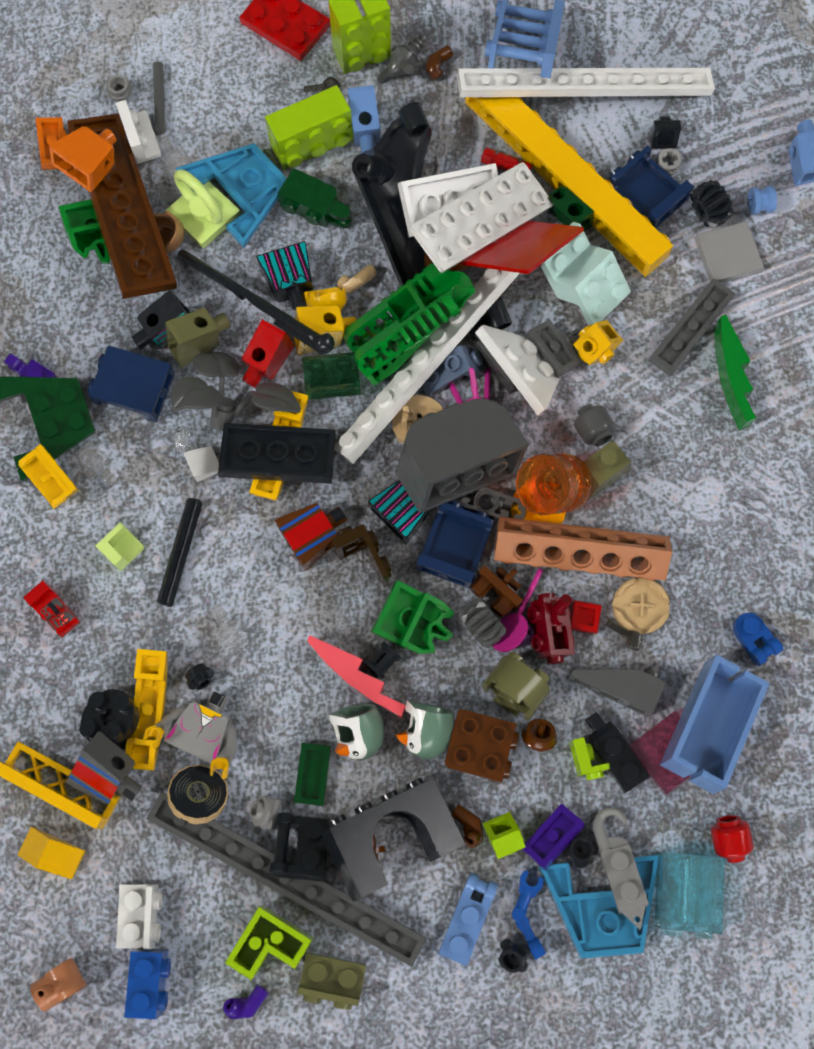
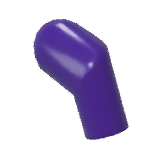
(245, 1007)

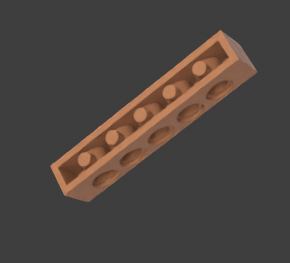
(597, 542)

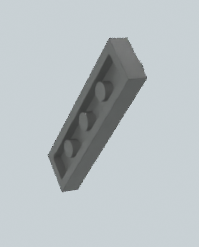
(691, 327)

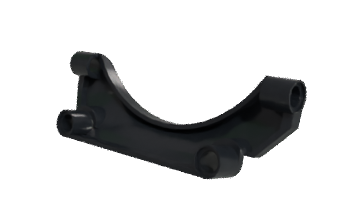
(398, 159)

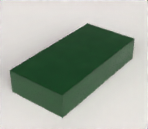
(312, 774)

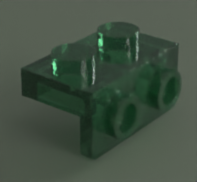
(331, 376)

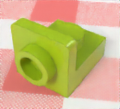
(582, 756)

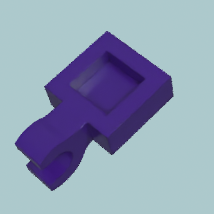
(33, 369)

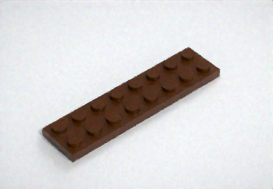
(127, 218)

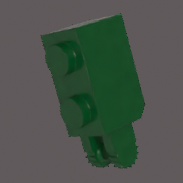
(313, 200)

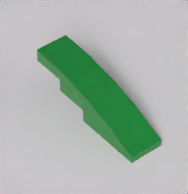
(731, 365)

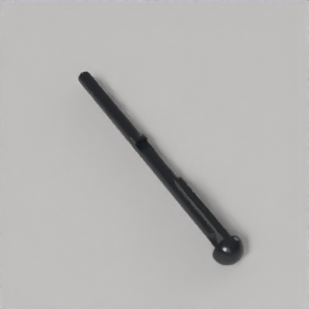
(321, 343)

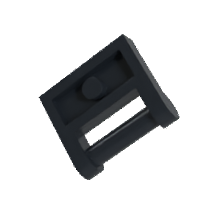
(310, 851)

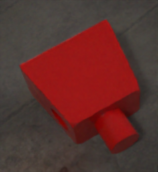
(267, 344)

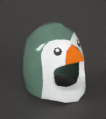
(428, 730)
(358, 731)

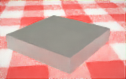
(729, 253)

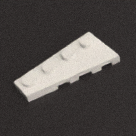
(430, 193)

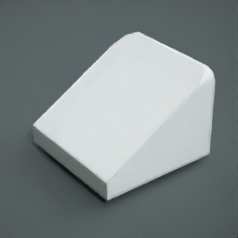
(202, 462)

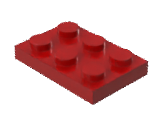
(286, 24)

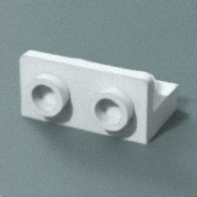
(139, 133)
(138, 916)

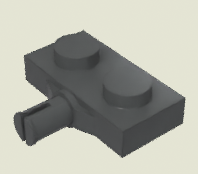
(555, 347)

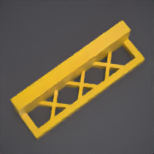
(47, 792)

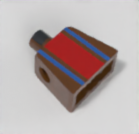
(310, 532)

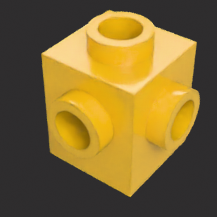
(597, 342)

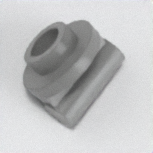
(264, 812)

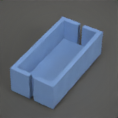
(714, 724)

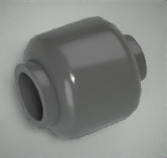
(594, 425)

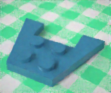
(248, 179)
(593, 916)

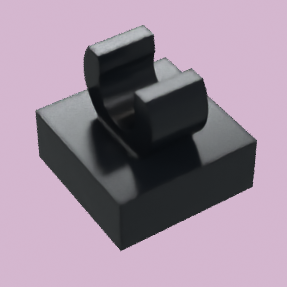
(665, 133)

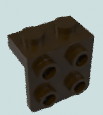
(350, 541)

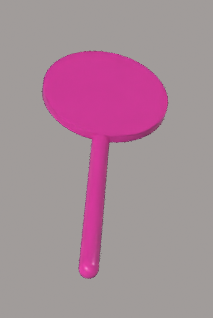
(516, 623)

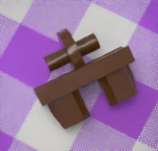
(489, 581)

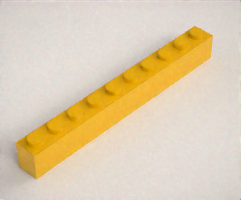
(561, 165)

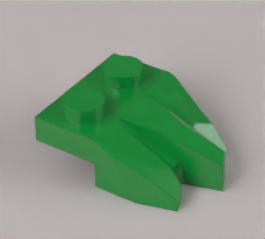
(83, 229)
(412, 619)

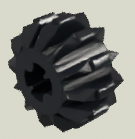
(711, 203)

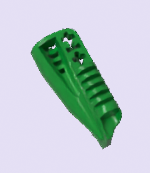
(416, 314)

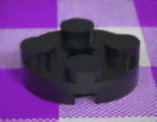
(105, 703)

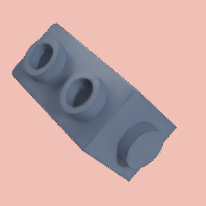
(453, 368)

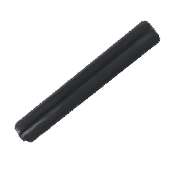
(179, 552)

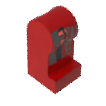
(52, 608)

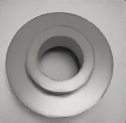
(119, 82)

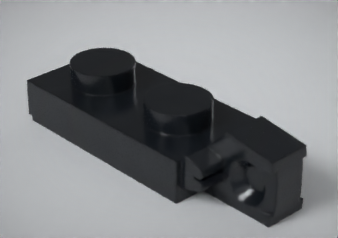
(615, 750)

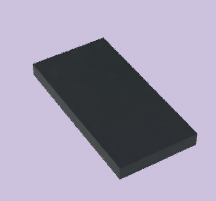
(277, 453)

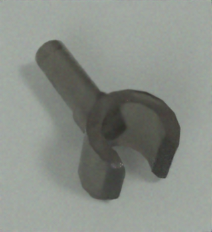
(328, 83)
(633, 638)

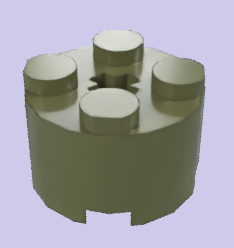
(517, 686)

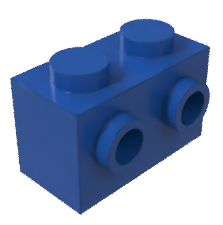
(146, 983)

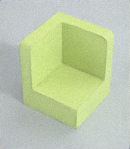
(120, 546)

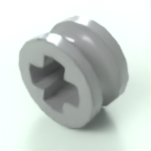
(674, 157)

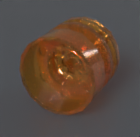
(553, 483)

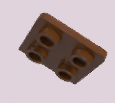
(481, 746)

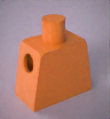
(84, 156)

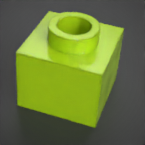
(504, 835)

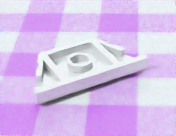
(522, 365)

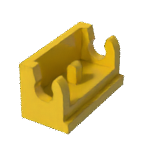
(47, 476)

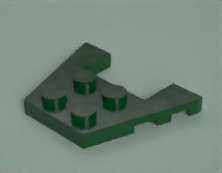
(56, 410)

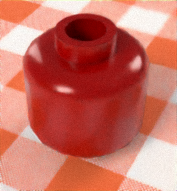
(732, 838)

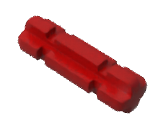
(502, 160)

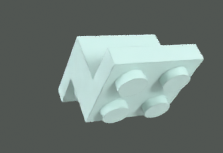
(586, 277)

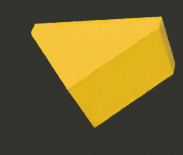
(51, 853)

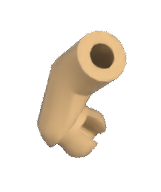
(357, 280)

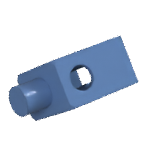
(364, 118)
(802, 154)

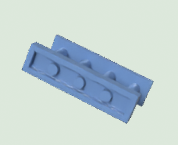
(546, 43)

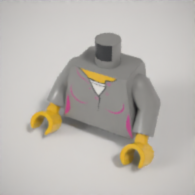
(199, 732)

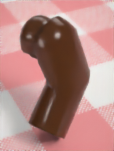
(434, 62)
(471, 826)

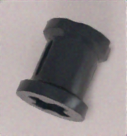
(382, 660)

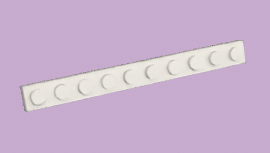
(584, 82)
(422, 365)

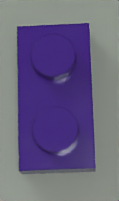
(553, 836)

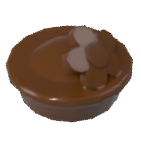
(539, 735)

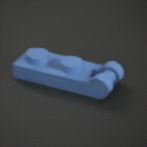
(467, 920)

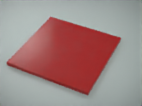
(524, 247)

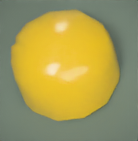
(326, 297)

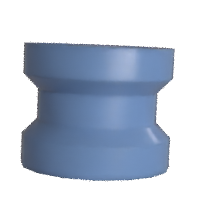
(762, 200)

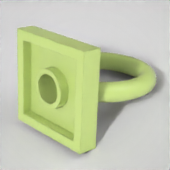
(202, 211)

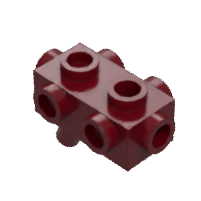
(551, 627)

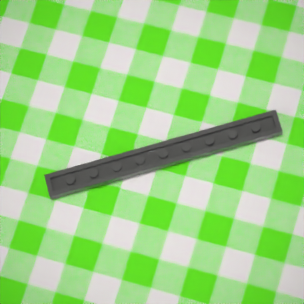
(314, 895)

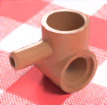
(57, 985)

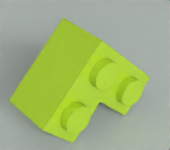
(265, 935)

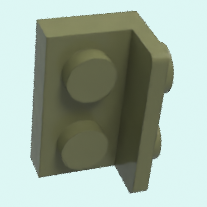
(331, 980)

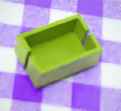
(359, 37)
(309, 127)

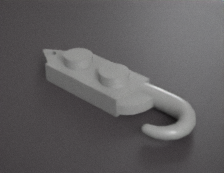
(620, 868)

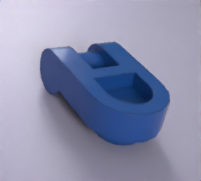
(748, 629)

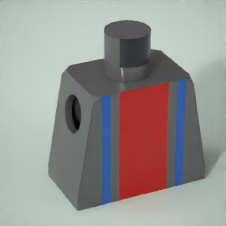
(104, 771)

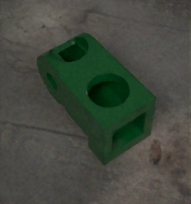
(570, 208)

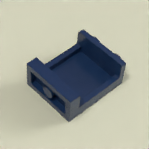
(650, 187)
(131, 382)
(455, 544)

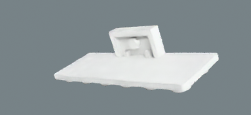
(480, 217)

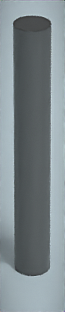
(159, 104)

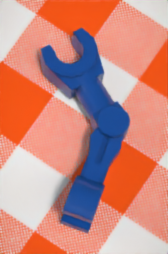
(519, 914)

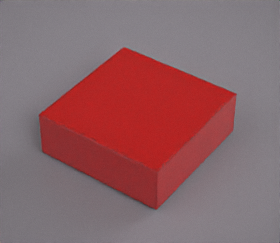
(585, 617)

